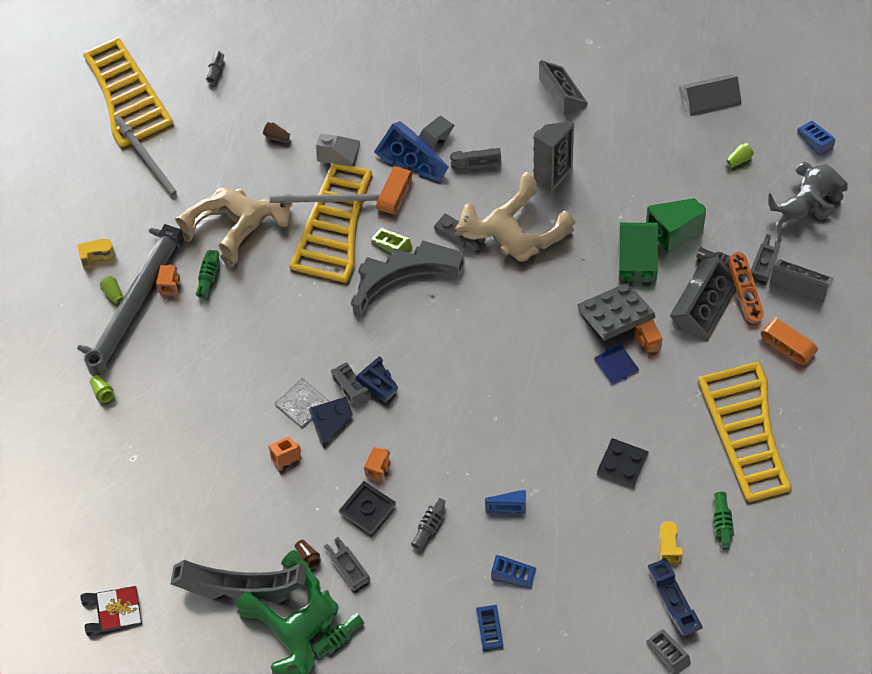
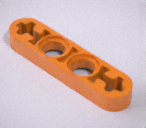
(745, 287)

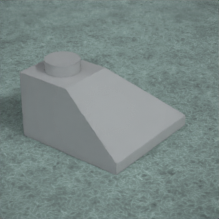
(336, 149)

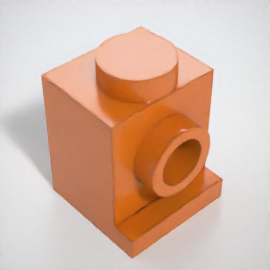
(168, 280)
(649, 336)
(284, 452)
(377, 463)

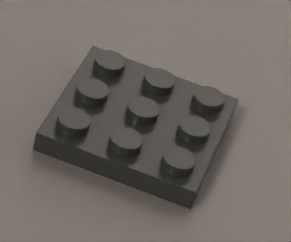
(616, 311)

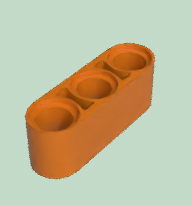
(394, 190)
(789, 341)

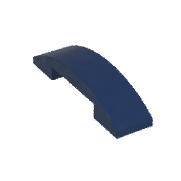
(673, 598)

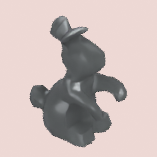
(816, 184)

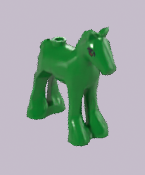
(300, 626)

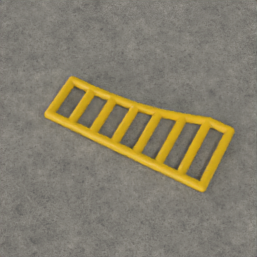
(161, 110)
(312, 222)
(764, 418)

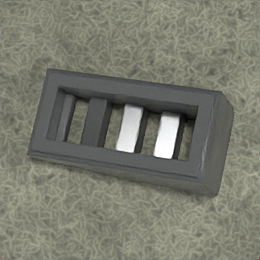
(678, 661)

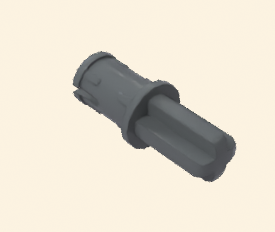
(215, 67)

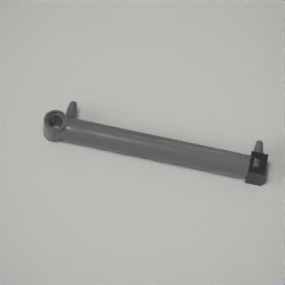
(169, 239)

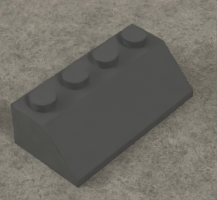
(553, 153)
(704, 298)

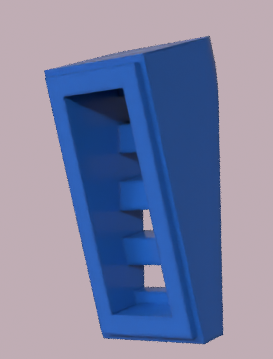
(820, 147)
(507, 502)
(511, 578)
(489, 610)

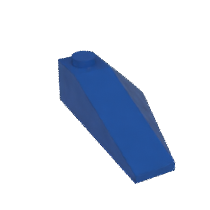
(409, 151)

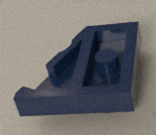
(378, 380)
(330, 417)

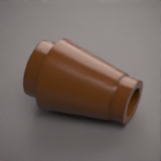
(275, 132)
(308, 554)

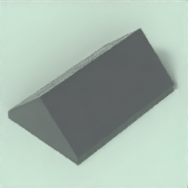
(561, 87)
(711, 94)
(801, 280)

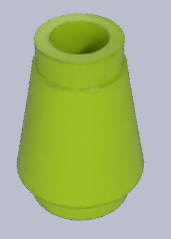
(741, 154)
(111, 288)
(102, 390)

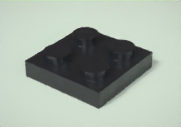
(622, 462)
(367, 507)

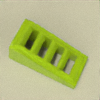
(403, 243)

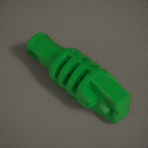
(207, 272)
(723, 519)
(337, 636)

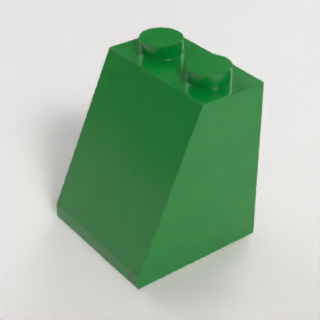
(677, 221)
(638, 251)

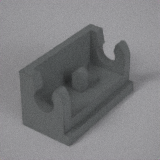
(345, 380)

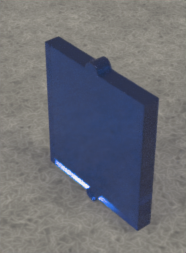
(616, 364)

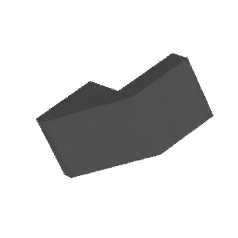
(436, 130)

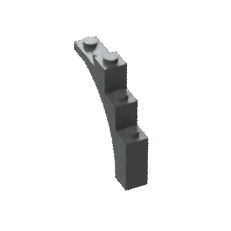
(426, 259)
(214, 582)

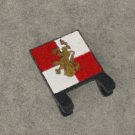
(115, 609)

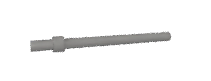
(127, 131)
(288, 199)

